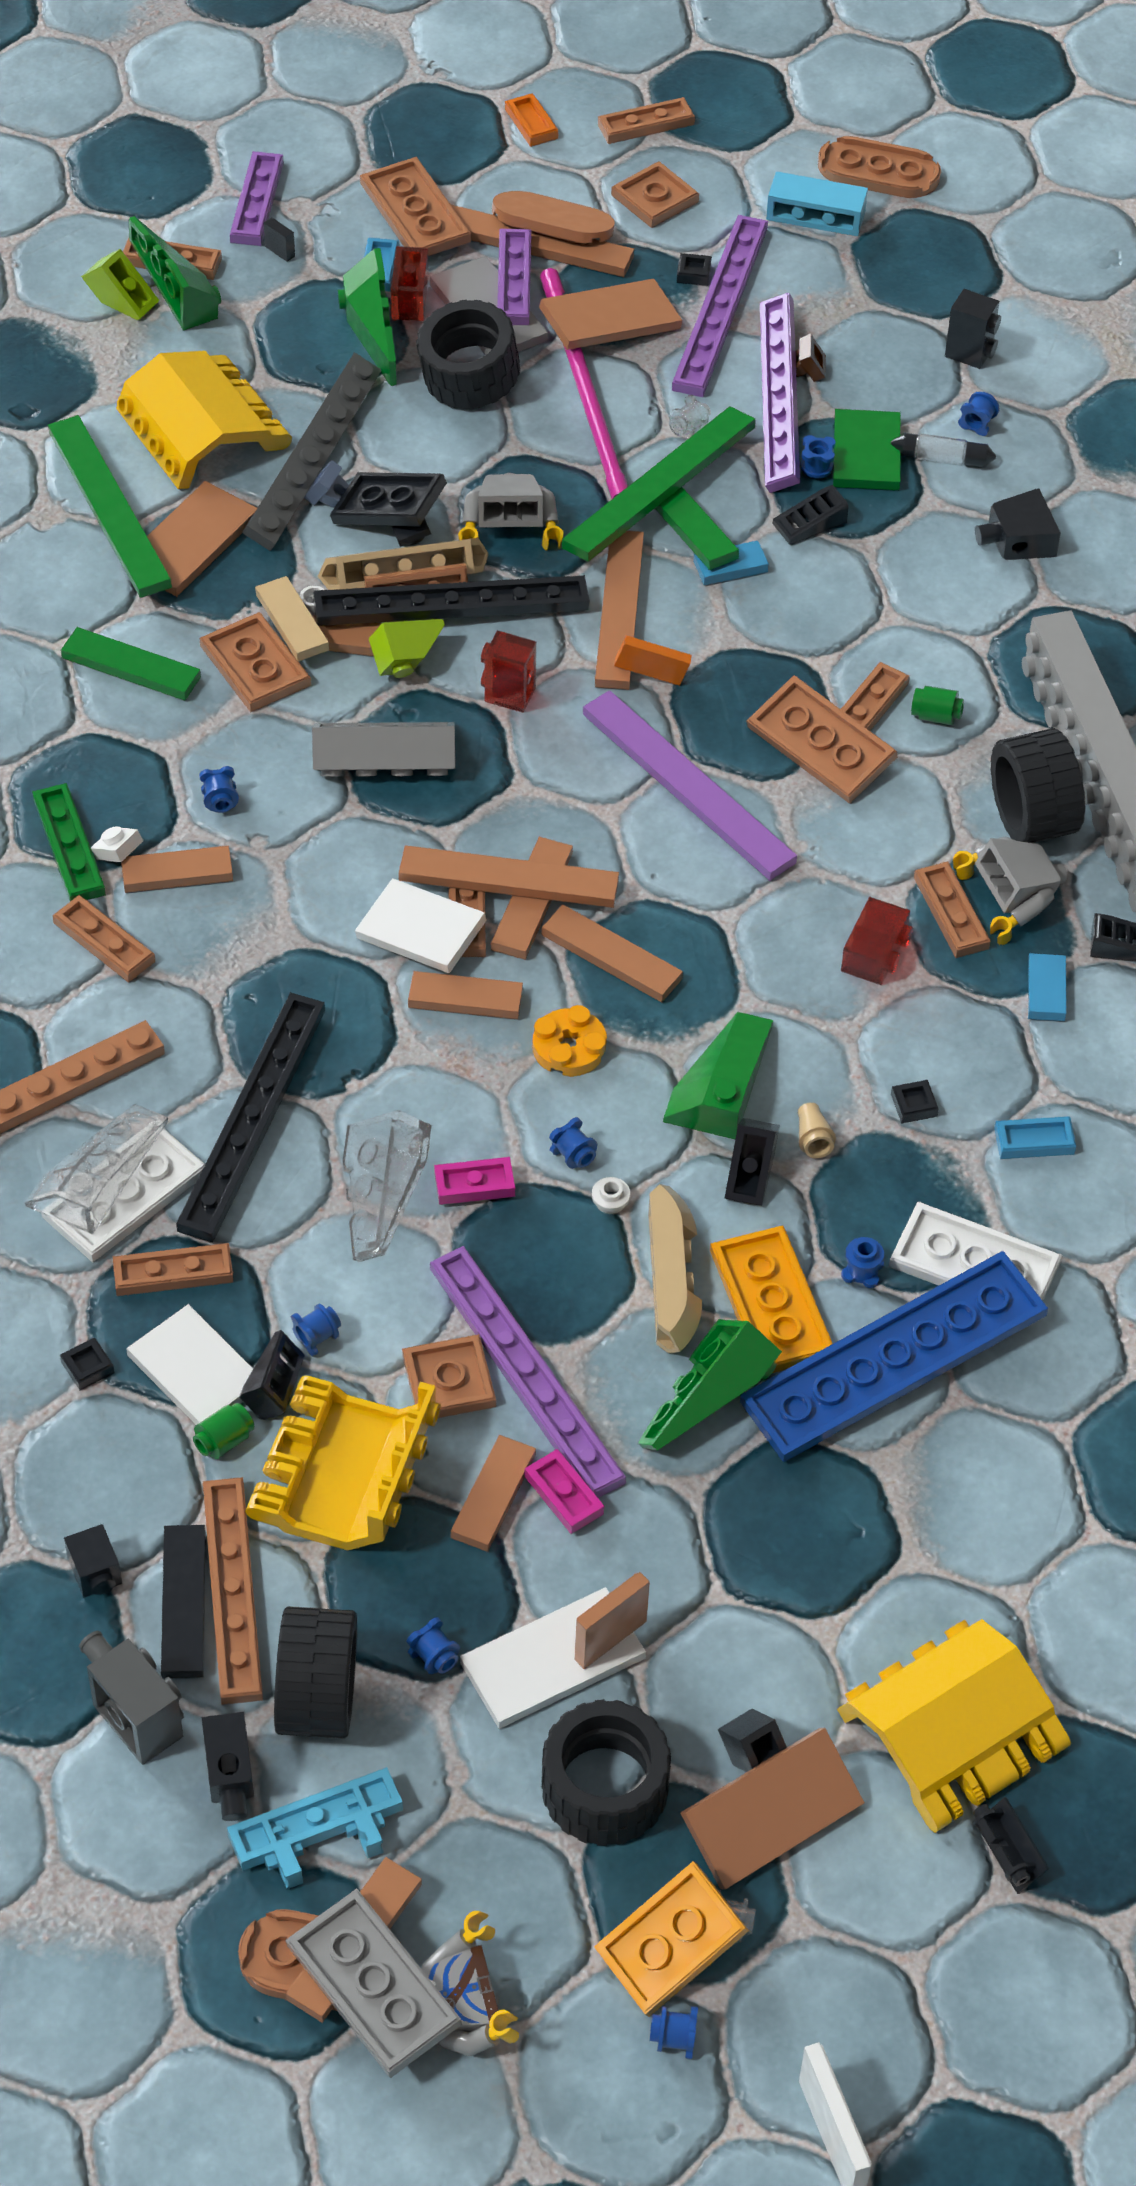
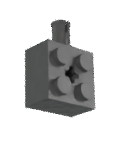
(133, 1696)

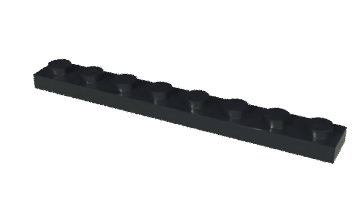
(450, 600)
(250, 1118)

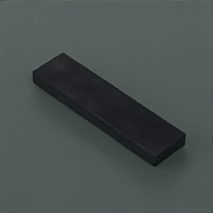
(183, 1601)

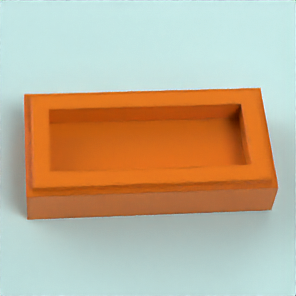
(531, 119)
(652, 660)

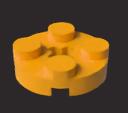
(569, 1023)

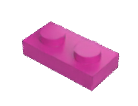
(474, 1180)
(564, 1491)

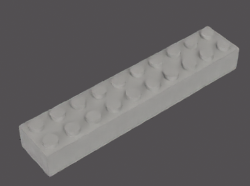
(1085, 712)

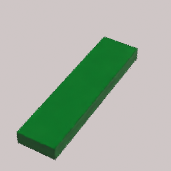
(697, 530)
(131, 663)
(68, 842)

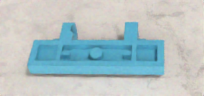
(284, 1832)

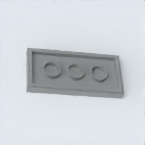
(480, 282)
(373, 1983)

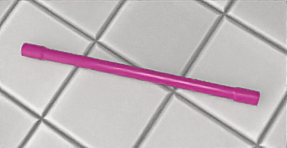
(615, 478)

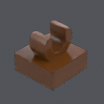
(810, 359)

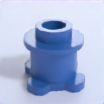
(978, 412)
(817, 456)
(219, 789)
(573, 1144)
(864, 1261)
(316, 1327)
(433, 1647)
(674, 2030)

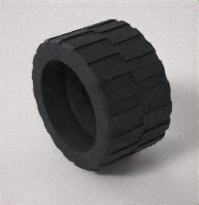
(463, 326)
(1038, 786)
(315, 1672)
(611, 1727)

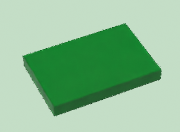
(865, 449)

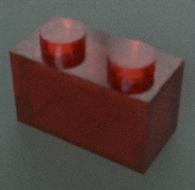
(409, 283)
(509, 671)
(876, 941)

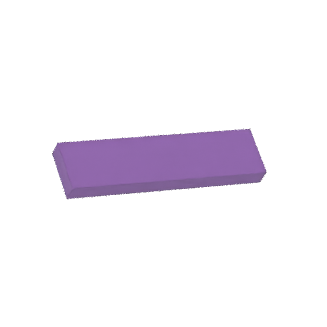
(256, 198)
(514, 274)

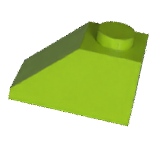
(120, 285)
(403, 645)

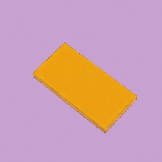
(771, 1293)

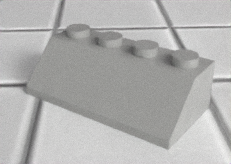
(383, 746)

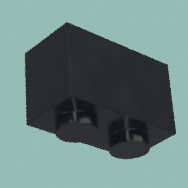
(972, 329)

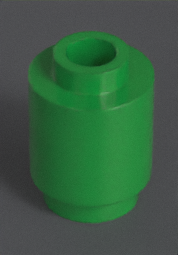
(937, 705)
(223, 1430)

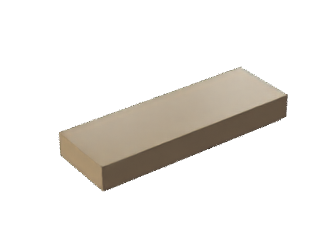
(292, 618)

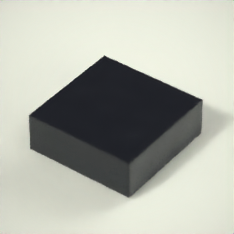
(279, 239)
(694, 269)
(914, 1101)
(87, 1363)

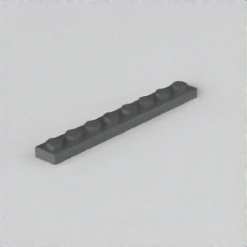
(311, 452)

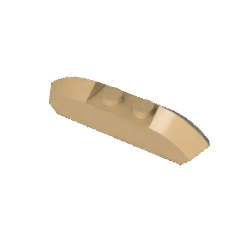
(348, 570)
(675, 1304)

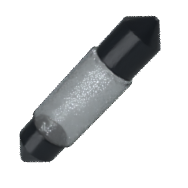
(943, 449)

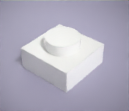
(116, 844)

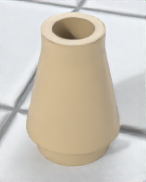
(815, 1133)

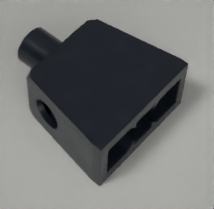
(1021, 527)
(228, 1754)

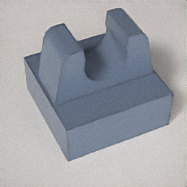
(325, 484)

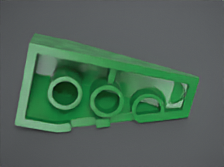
(179, 281)
(368, 311)
(721, 1080)
(725, 1366)

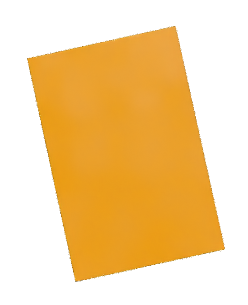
(671, 1938)

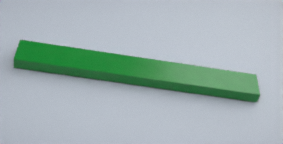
(658, 484)
(109, 506)

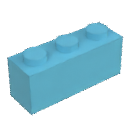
(817, 203)

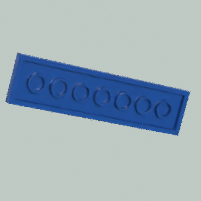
(893, 1356)

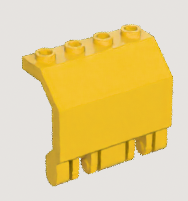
(192, 404)
(342, 1466)
(959, 1719)

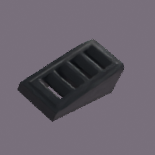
(826, 501)
(1108, 926)
(272, 1379)

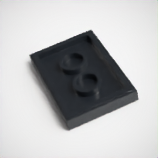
(388, 499)

